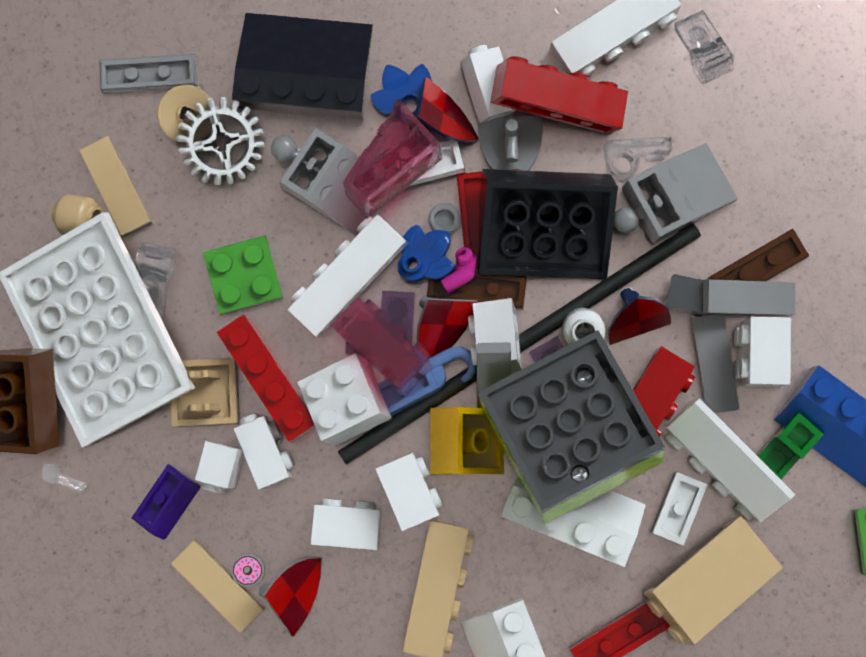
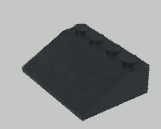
(303, 66)
(546, 223)

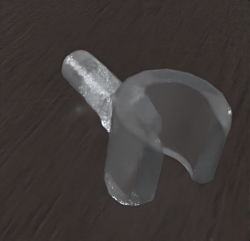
(51, 474)

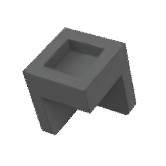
(685, 295)

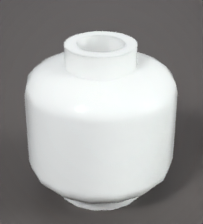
(577, 317)

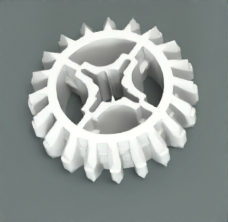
(213, 114)

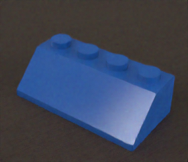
(837, 414)

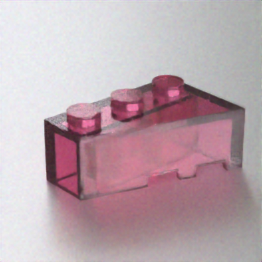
(392, 161)
(383, 344)

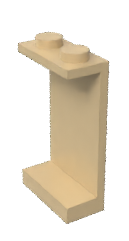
(713, 582)

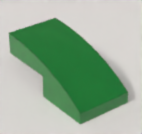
(789, 445)

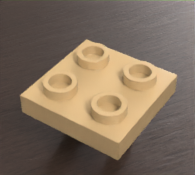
(214, 396)

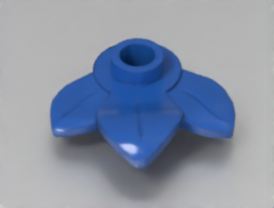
(400, 85)
(429, 253)

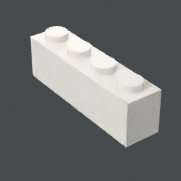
(609, 31)
(347, 276)

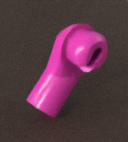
(464, 270)

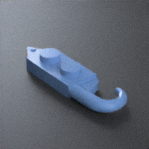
(429, 384)

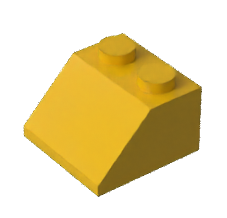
(463, 442)

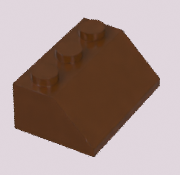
(27, 401)

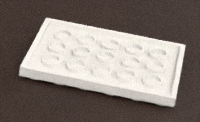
(102, 327)

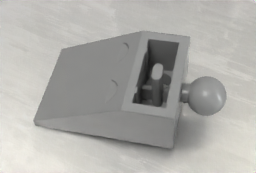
(325, 177)
(678, 193)

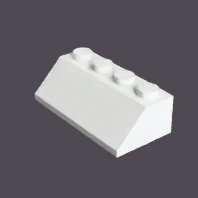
(728, 461)
(600, 527)
(503, 632)

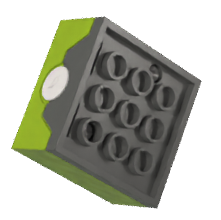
(572, 426)

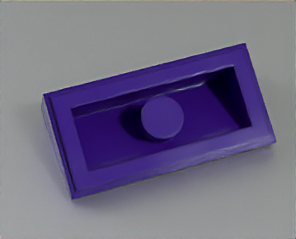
(166, 502)

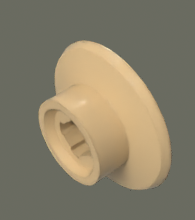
(170, 109)

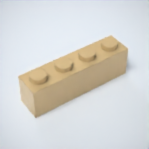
(436, 590)

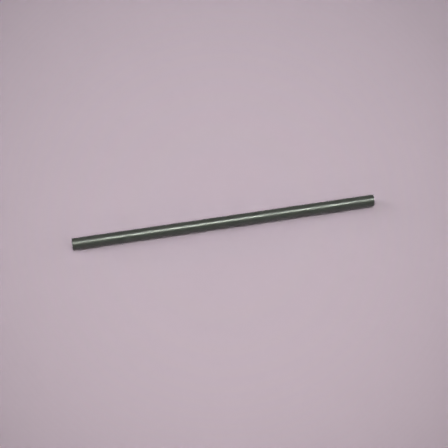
(526, 339)

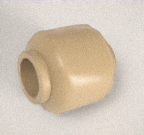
(73, 211)

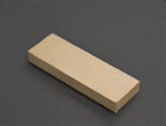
(115, 186)
(217, 586)

